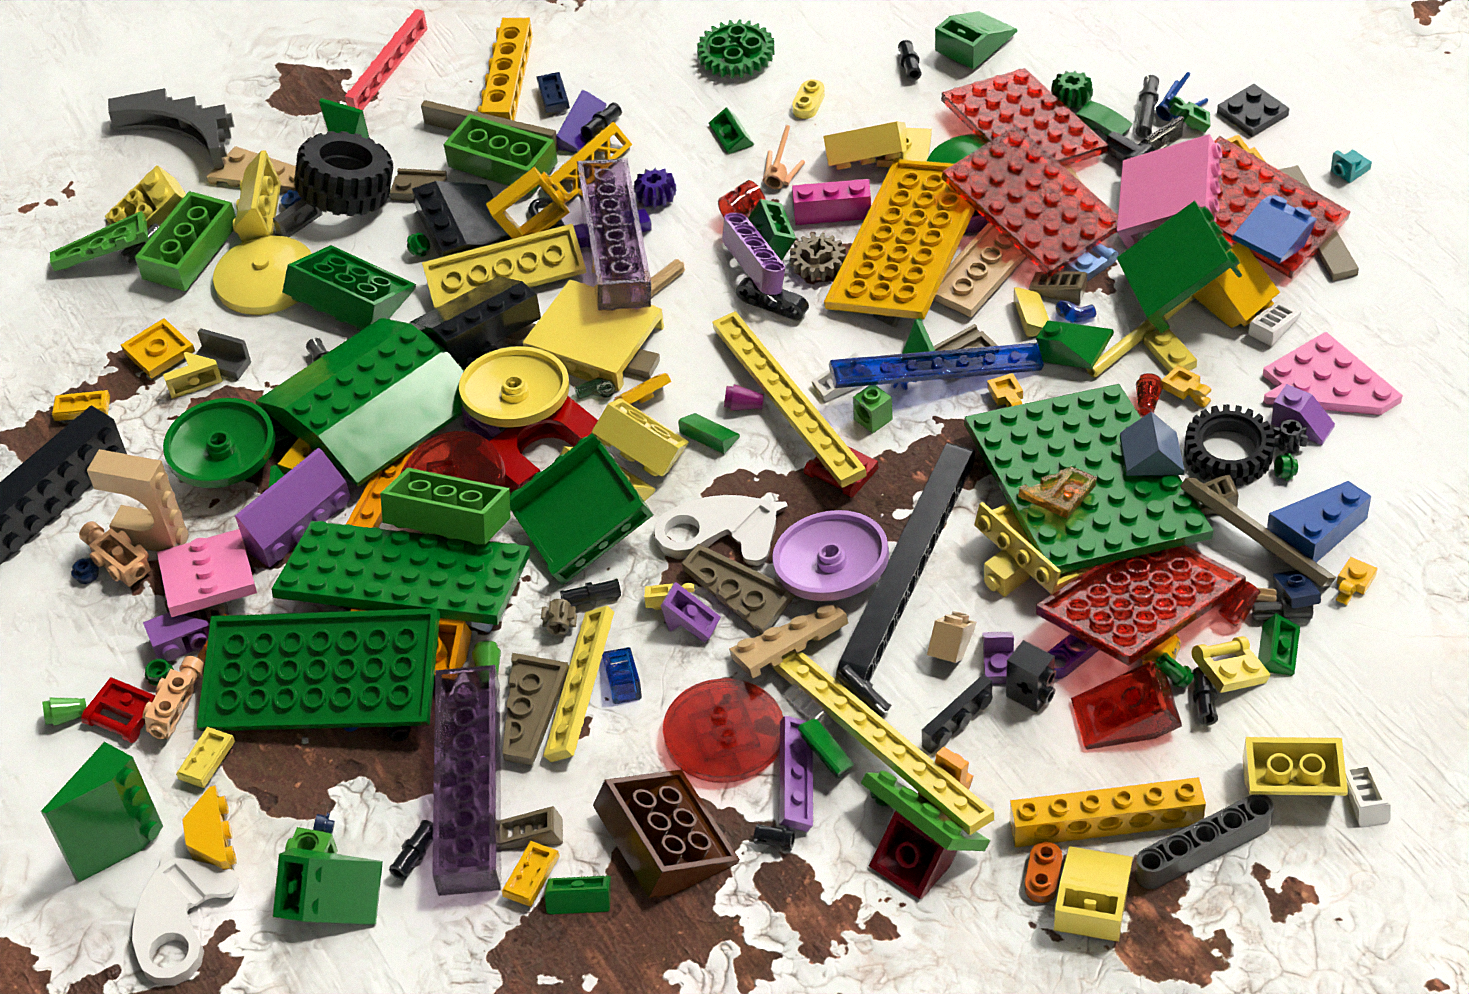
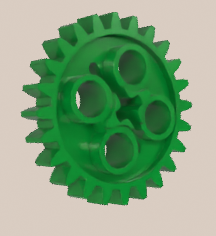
(735, 48)

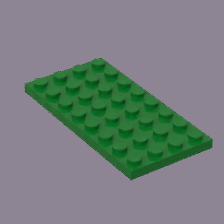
(401, 571)
(319, 670)

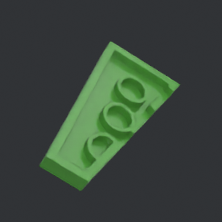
(112, 238)
(923, 813)

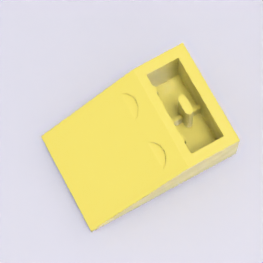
(154, 196)
(1092, 893)

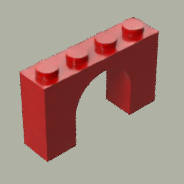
(568, 423)

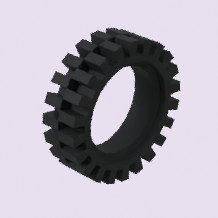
(1235, 421)

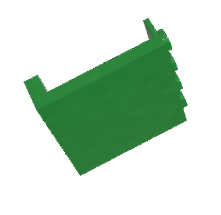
(1177, 261)
(578, 508)

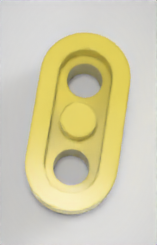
(808, 99)

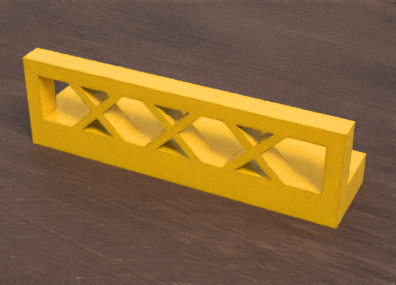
(588, 151)

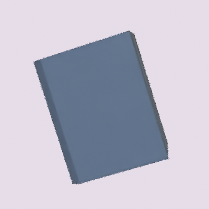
(1151, 448)

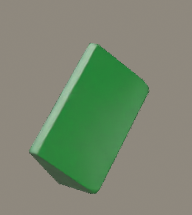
(730, 131)
(707, 432)
(1279, 645)
(825, 747)
(578, 894)

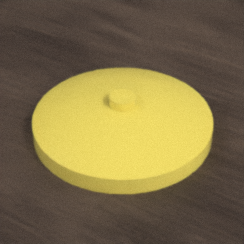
(254, 274)
(514, 386)

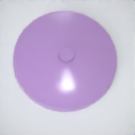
(831, 555)

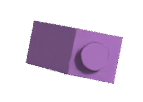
(1303, 407)

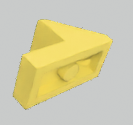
(197, 375)

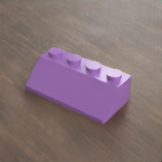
(284, 511)

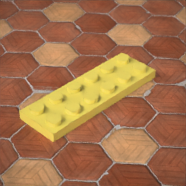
(529, 258)

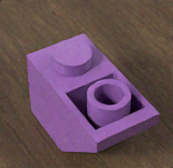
(176, 635)

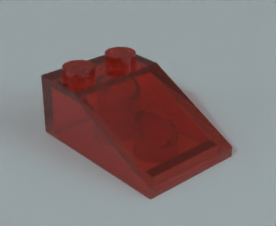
(1127, 709)

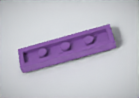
(795, 777)

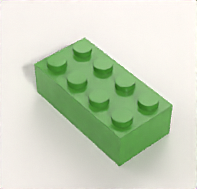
(498, 151)
(186, 241)
(445, 506)

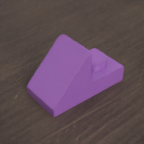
(686, 610)
(996, 651)

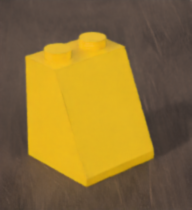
(1236, 298)

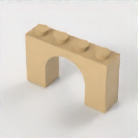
(148, 483)

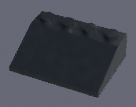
(457, 216)
(480, 317)

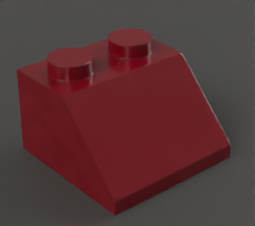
(910, 857)

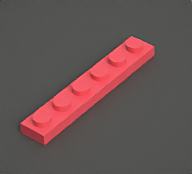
(387, 61)

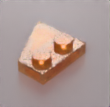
(1060, 491)

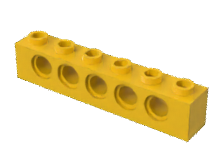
(507, 68)
(1107, 812)

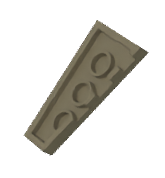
(742, 589)

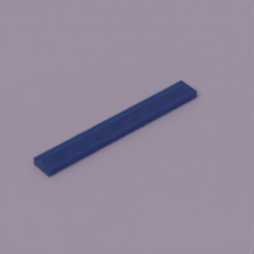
(935, 365)

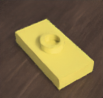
(205, 757)

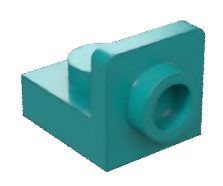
(1349, 165)

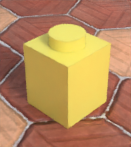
(1003, 573)

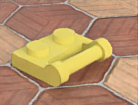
(1234, 672)

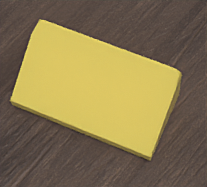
(1030, 310)

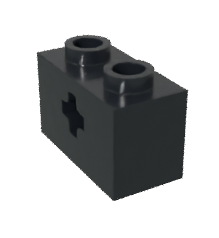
(1030, 676)

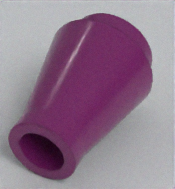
(742, 398)

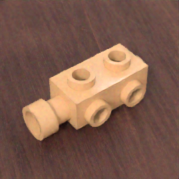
(115, 553)
(167, 704)

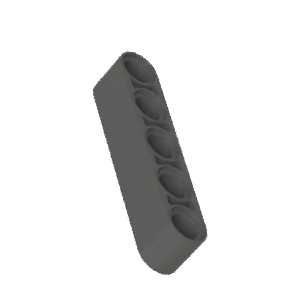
(1196, 852)

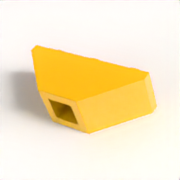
(208, 831)

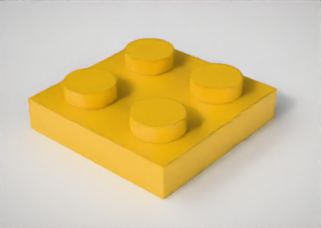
(157, 348)

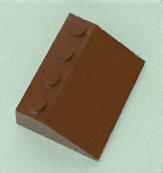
(663, 831)

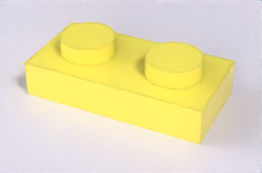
(1169, 350)

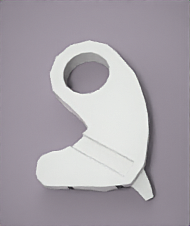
(744, 518)
(164, 913)

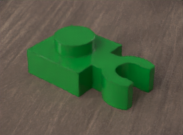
(1193, 115)

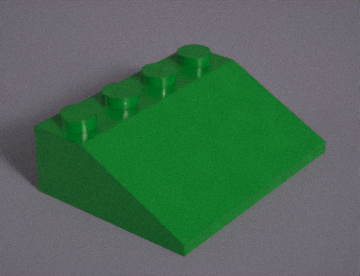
(346, 287)
(102, 813)

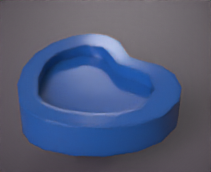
(290, 198)

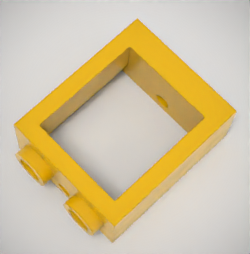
(541, 221)

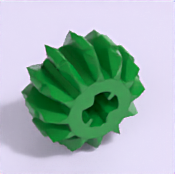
(1072, 89)

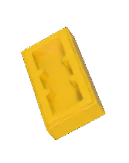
(645, 390)
(72, 405)
(530, 873)

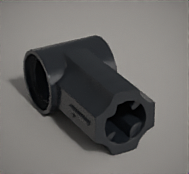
(1125, 148)

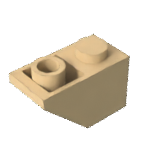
(951, 636)

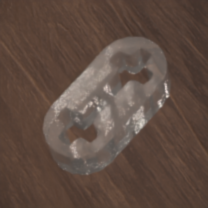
(806, 705)

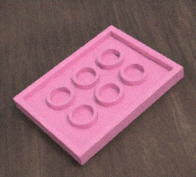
(206, 572)

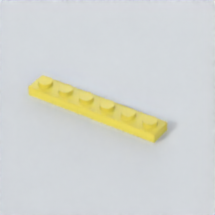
(579, 684)

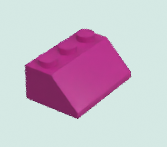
(831, 201)

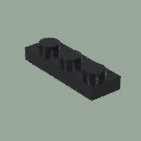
(957, 714)

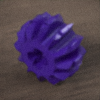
(655, 187)

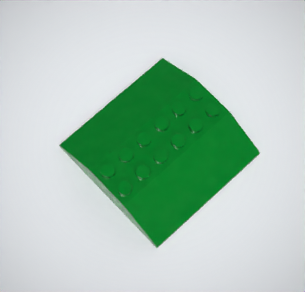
(370, 398)

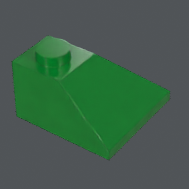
(343, 118)
(1072, 343)

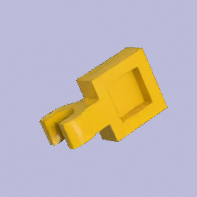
(1184, 383)
(1005, 390)
(1353, 578)

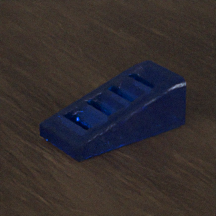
(622, 677)

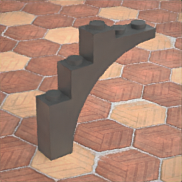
(182, 116)

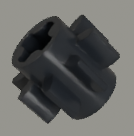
(1290, 436)

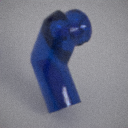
(1074, 313)

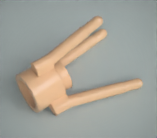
(776, 174)

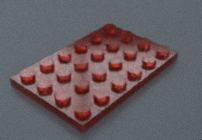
(1022, 100)
(1249, 180)
(1032, 200)
(1140, 600)

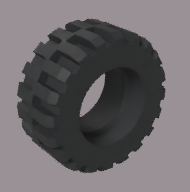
(343, 173)

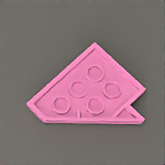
(1332, 377)

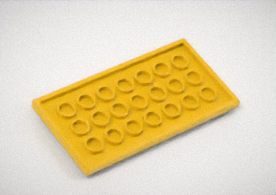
(902, 244)

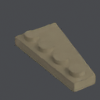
(531, 702)

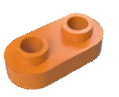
(1043, 869)

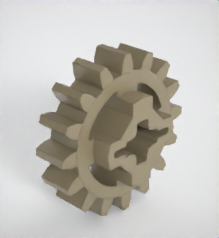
(817, 256)

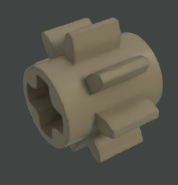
(558, 617)

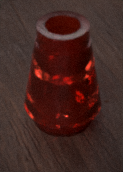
(1148, 392)
(1237, 607)

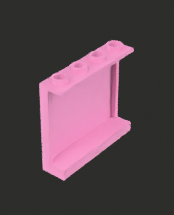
(1165, 183)

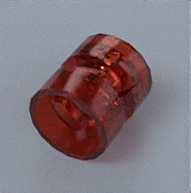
(741, 200)

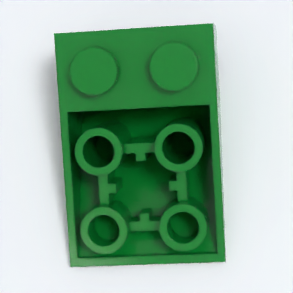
(971, 37)
(326, 887)

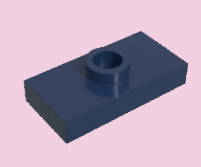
(552, 92)
(1296, 589)

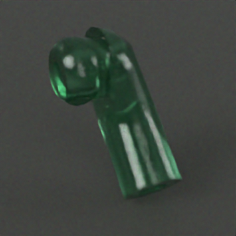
(597, 387)

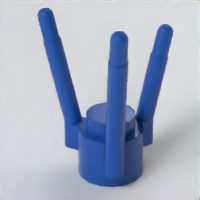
(1162, 109)

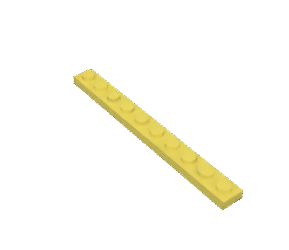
(789, 400)
(886, 743)

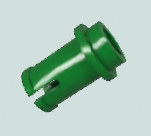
(1180, 675)

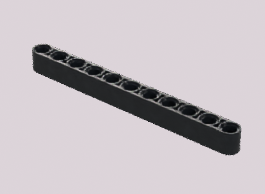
(907, 562)

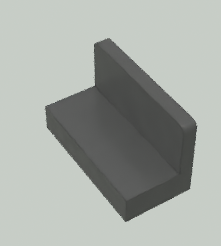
(295, 218)
(229, 352)

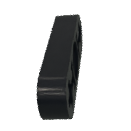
(787, 303)

